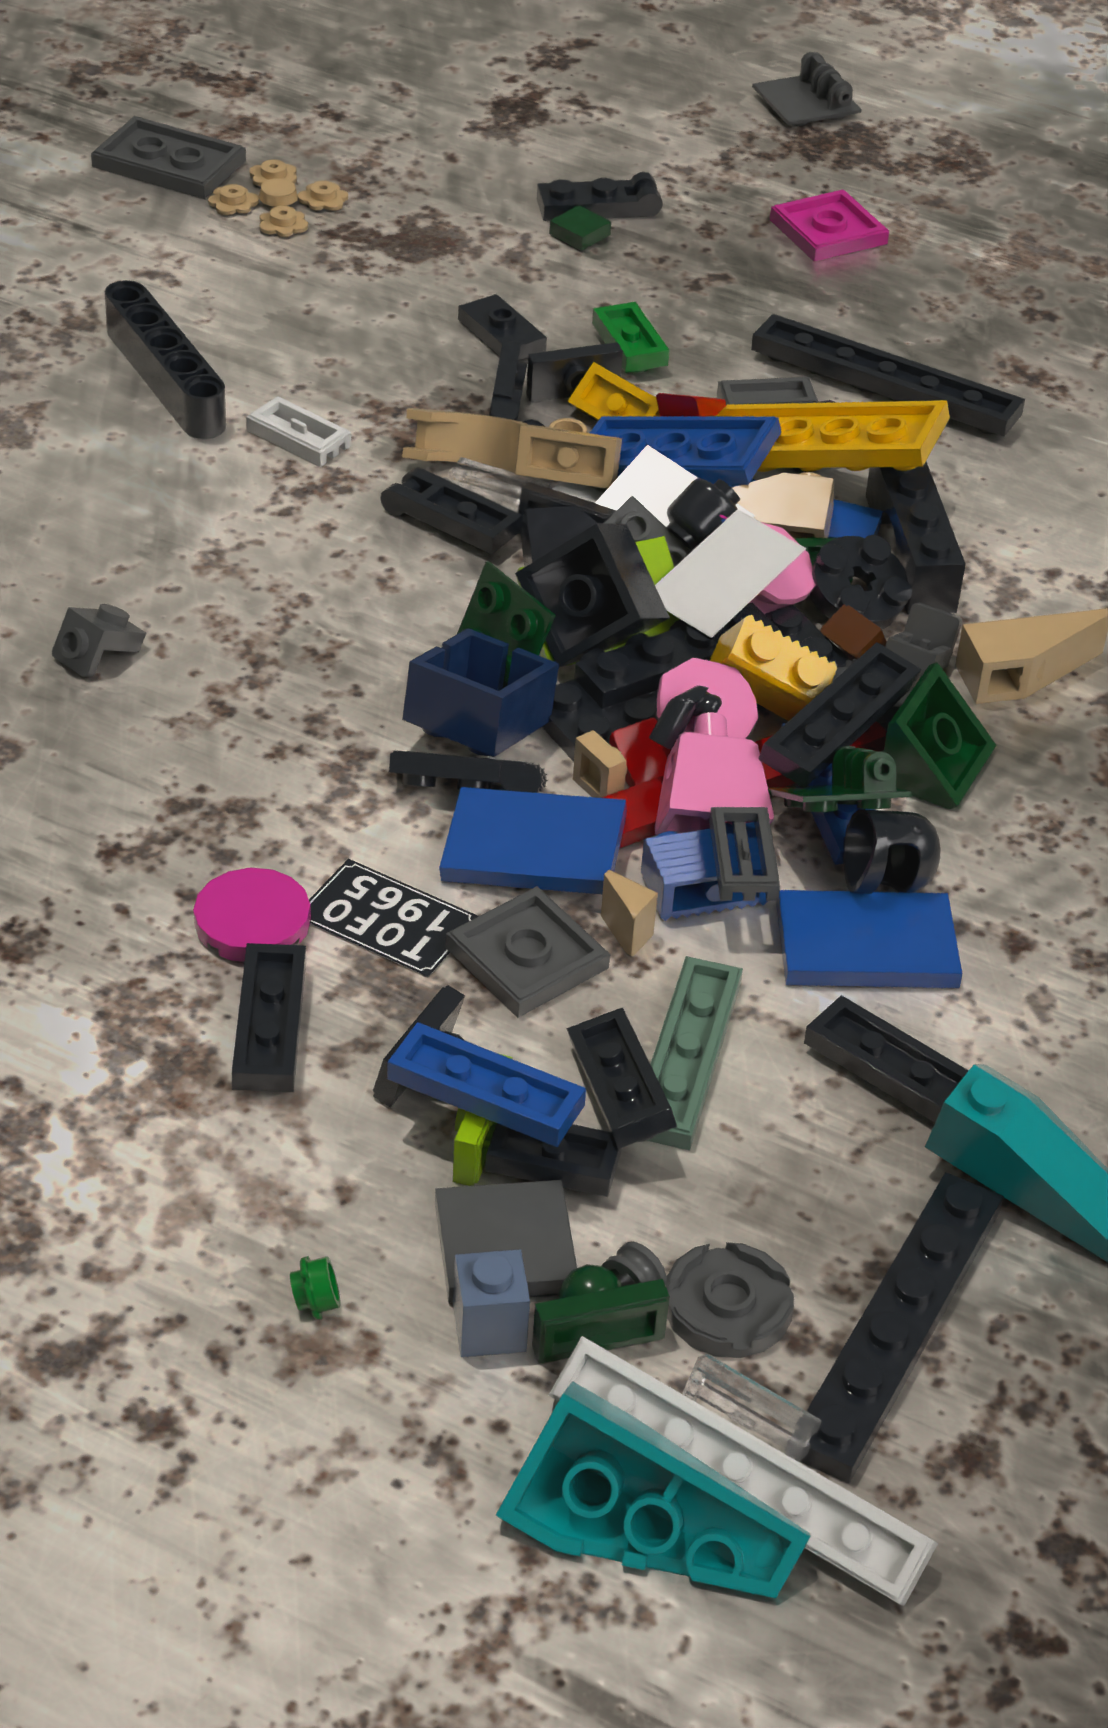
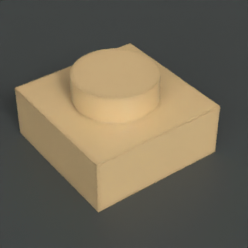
(598, 766)

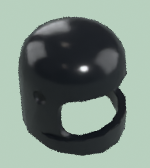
(890, 851)

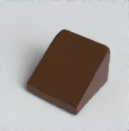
(852, 631)

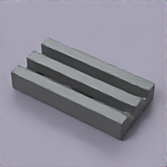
(746, 882)

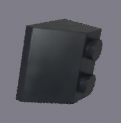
(595, 590)

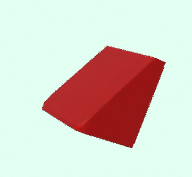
(688, 405)
(643, 756)

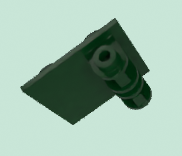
(507, 614)
(857, 778)

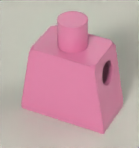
(709, 772)

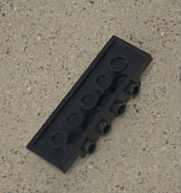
(623, 684)

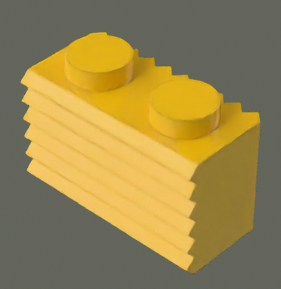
(778, 670)

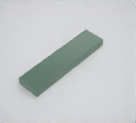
(693, 1041)

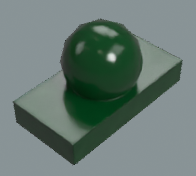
(602, 1311)

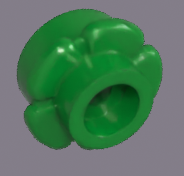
(315, 1286)

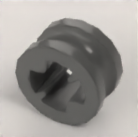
(635, 1264)

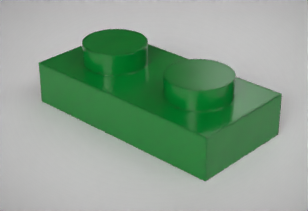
(635, 335)

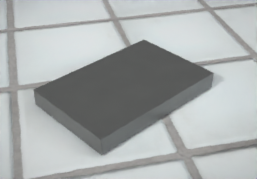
(169, 157)

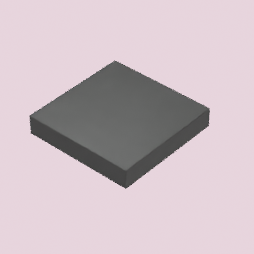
(527, 951)
(504, 1219)

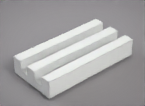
(298, 431)

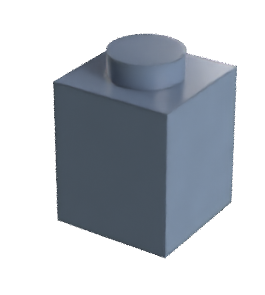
(491, 1303)

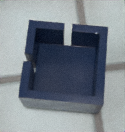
(462, 696)

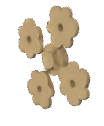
(278, 191)

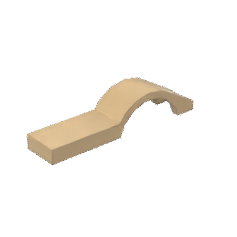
(515, 447)

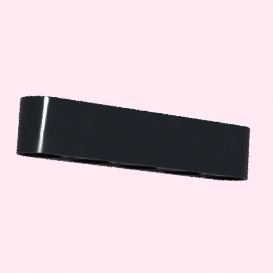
(165, 359)

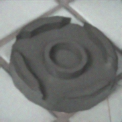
(729, 1300)

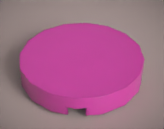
(251, 908)

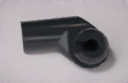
(679, 713)

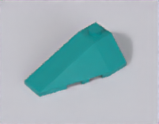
(1025, 1154)
(634, 1497)

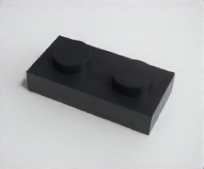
(582, 1160)

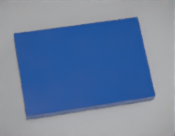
(533, 840)
(868, 939)

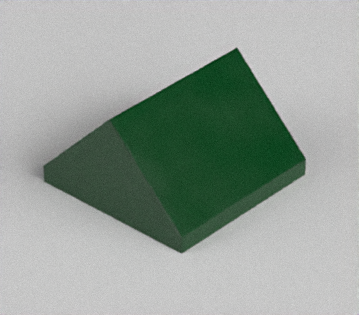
(937, 741)

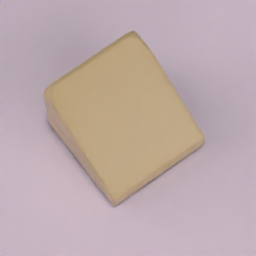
(628, 911)

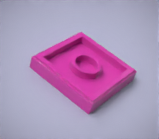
(829, 225)

